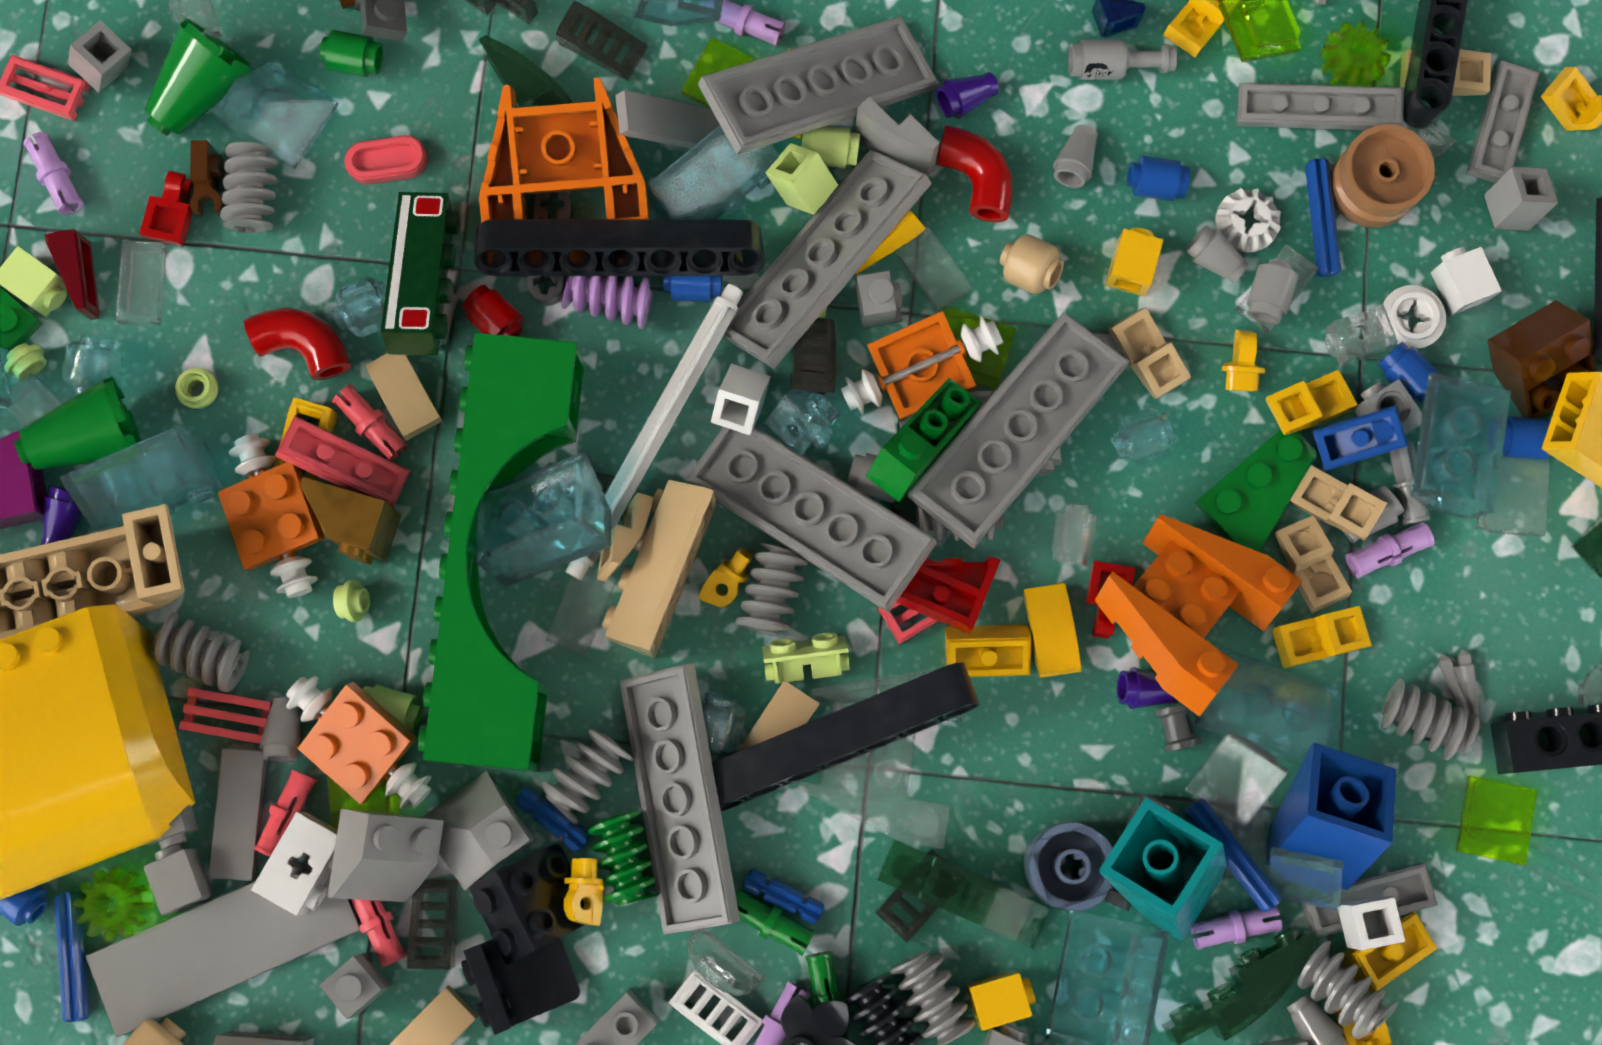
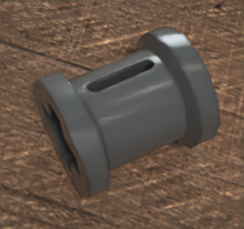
(1177, 727)

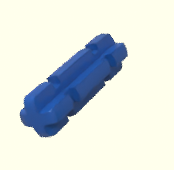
(552, 819)
(783, 896)

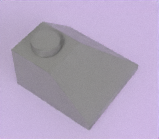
(479, 830)

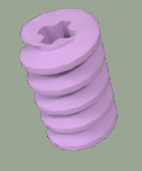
(611, 295)

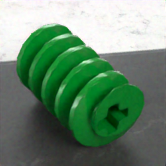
(622, 859)

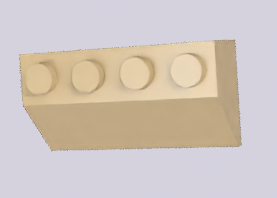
(661, 567)

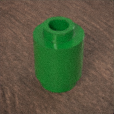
(351, 53)

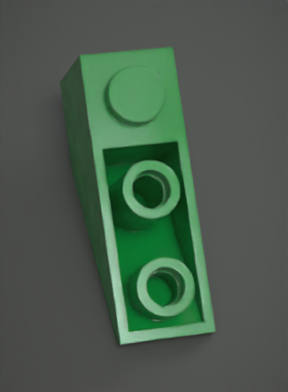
(922, 439)

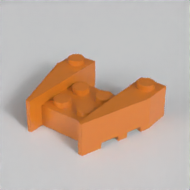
(560, 152)
(1183, 600)

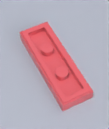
(341, 462)

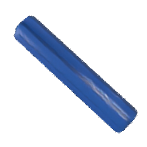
(1323, 217)
(1236, 857)
(71, 958)

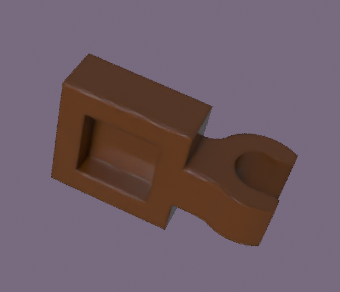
(205, 172)

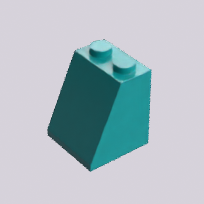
(1165, 868)

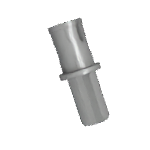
(1403, 469)

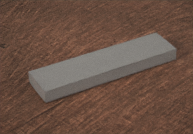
(1318, 106)

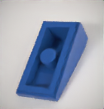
(1360, 437)

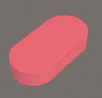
(386, 160)

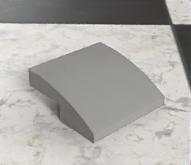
(904, 142)

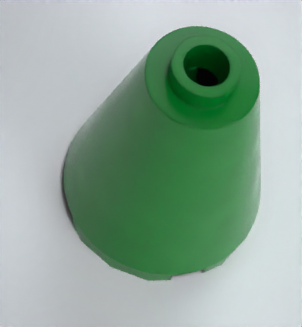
(192, 78)
(80, 429)

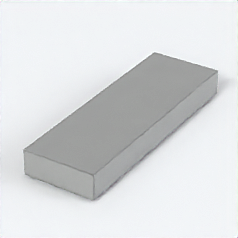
(663, 120)
(1502, 121)
(238, 815)
(1408, 885)

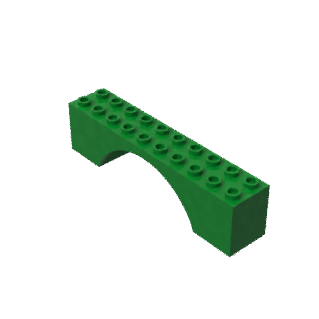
(516, 410)

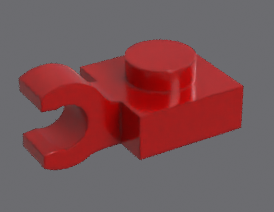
(169, 217)
(1098, 575)

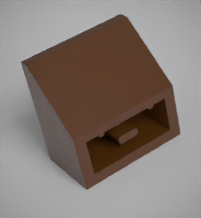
(1539, 353)

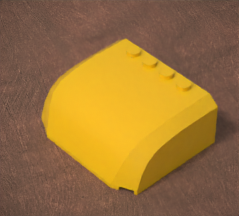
(83, 747)

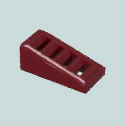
(75, 264)

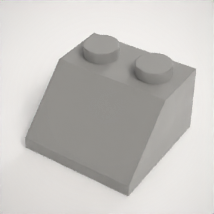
(383, 855)

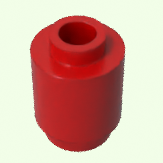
(492, 313)

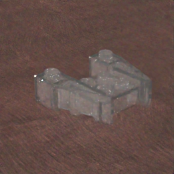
(876, 783)

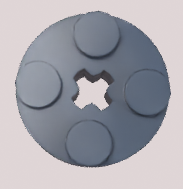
(1048, 852)

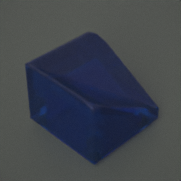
(1117, 15)

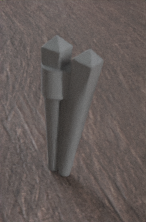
(1461, 681)

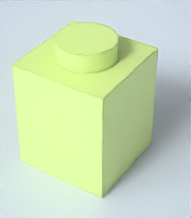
(802, 178)
(32, 282)

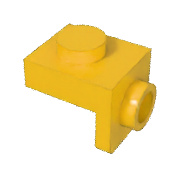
(1573, 101)

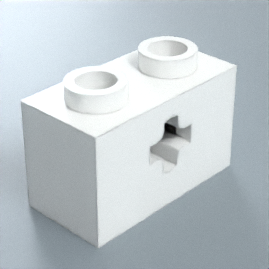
(281, 876)

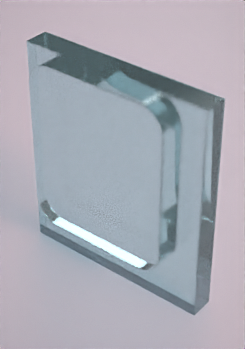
(1307, 878)

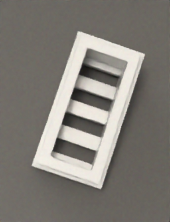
(679, 1000)

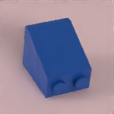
(1337, 810)

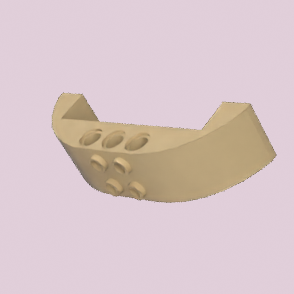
(119, 566)

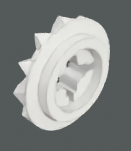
(1233, 227)
(1425, 306)

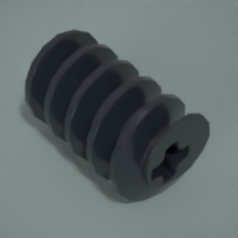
(882, 1013)

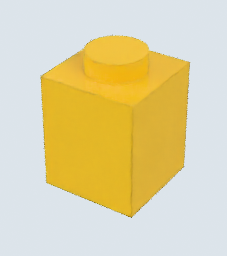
(1134, 261)
(1001, 999)

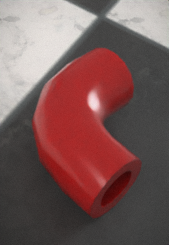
(985, 169)
(304, 333)

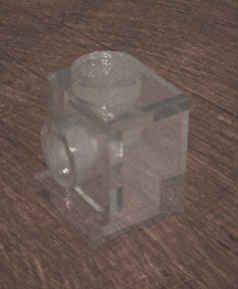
(1375, 330)

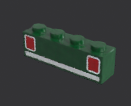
(418, 274)

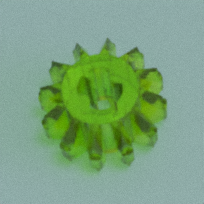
(1359, 43)
(96, 904)

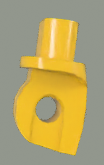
(1242, 371)
(731, 575)
(584, 886)

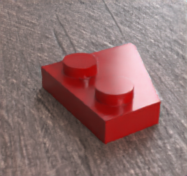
(950, 590)

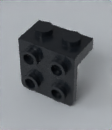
(526, 903)
(521, 988)

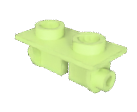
(789, 657)

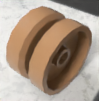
(1382, 175)

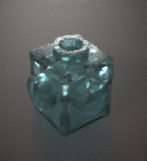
(803, 420)

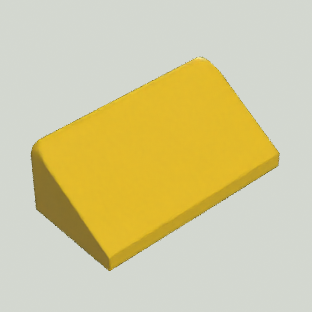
(990, 649)

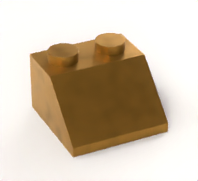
(354, 521)

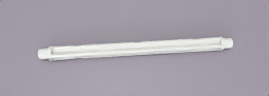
(665, 413)

